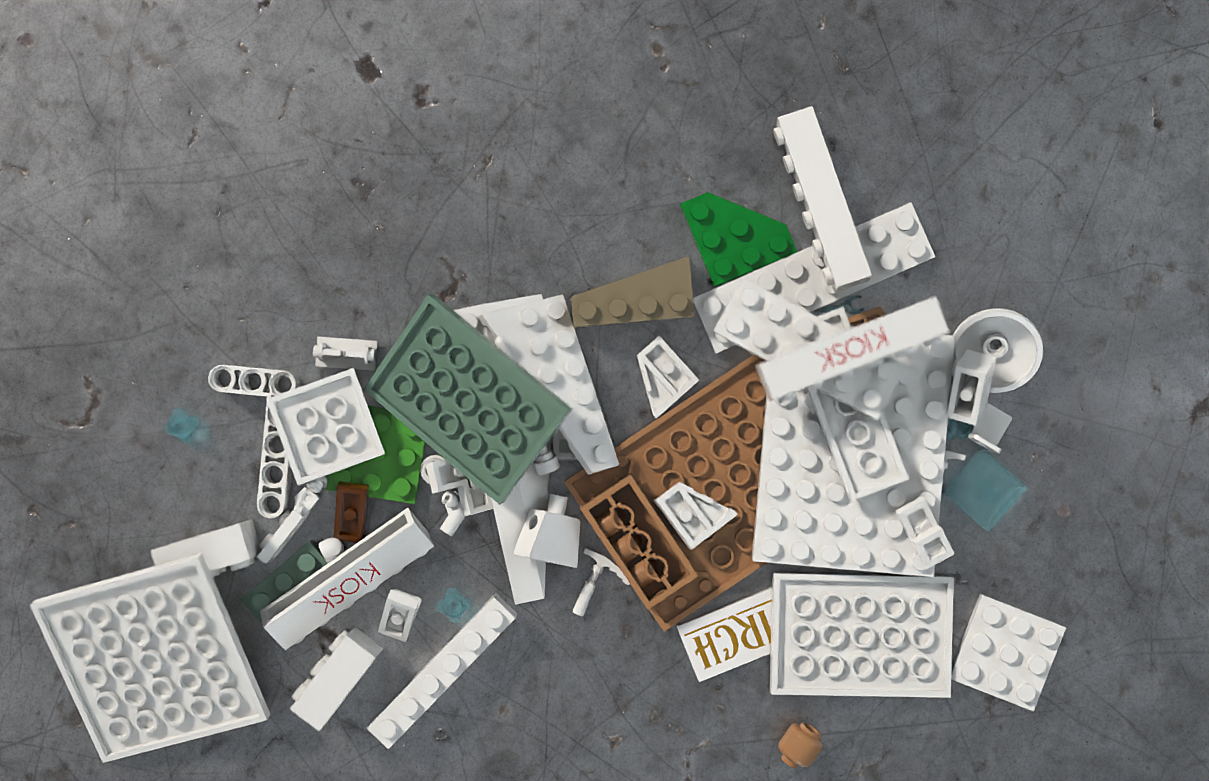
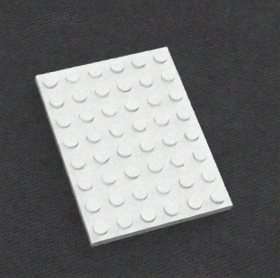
(801, 496)

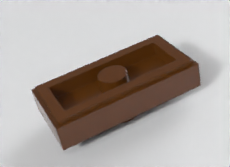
(351, 511)

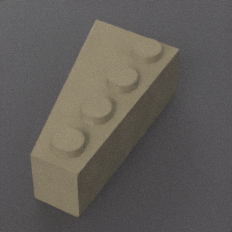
(643, 297)

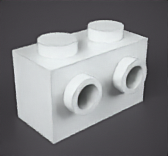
(970, 386)

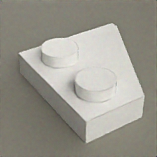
(693, 513)

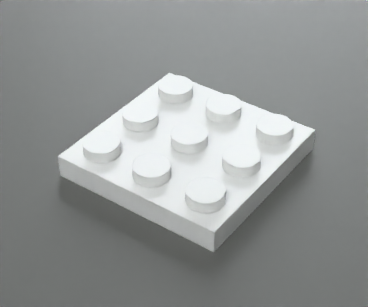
(325, 426)
(1006, 652)

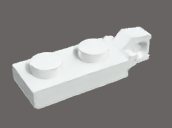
(289, 524)

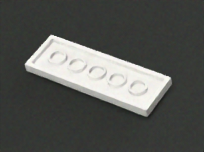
(775, 327)
(859, 444)

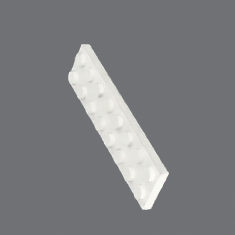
(889, 244)

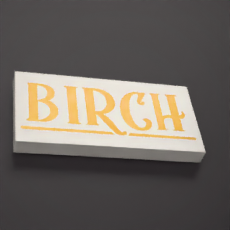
(729, 635)

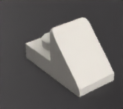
(399, 614)

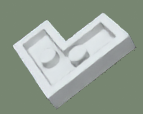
(445, 477)

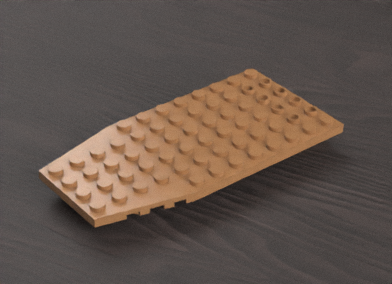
(716, 450)

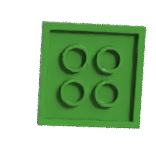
(396, 472)

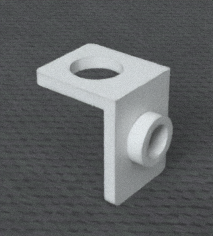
(990, 428)

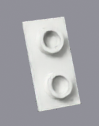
(345, 353)

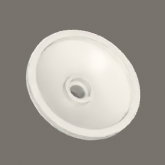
(1016, 355)

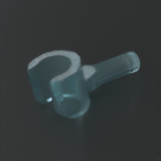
(847, 306)

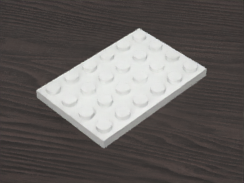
(861, 635)

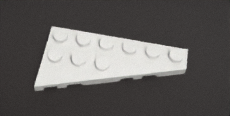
(548, 349)

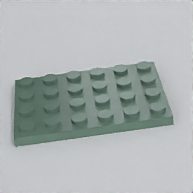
(467, 398)

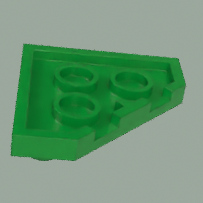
(734, 237)

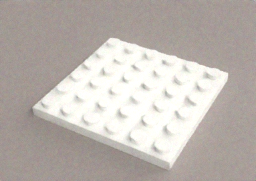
(151, 658)

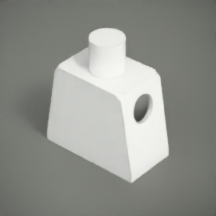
(550, 534)

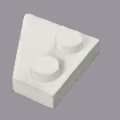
(664, 375)

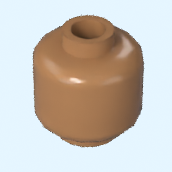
(800, 745)

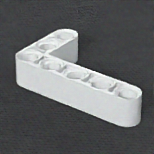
(270, 457)

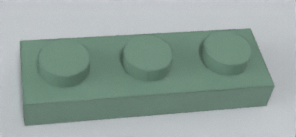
(284, 578)

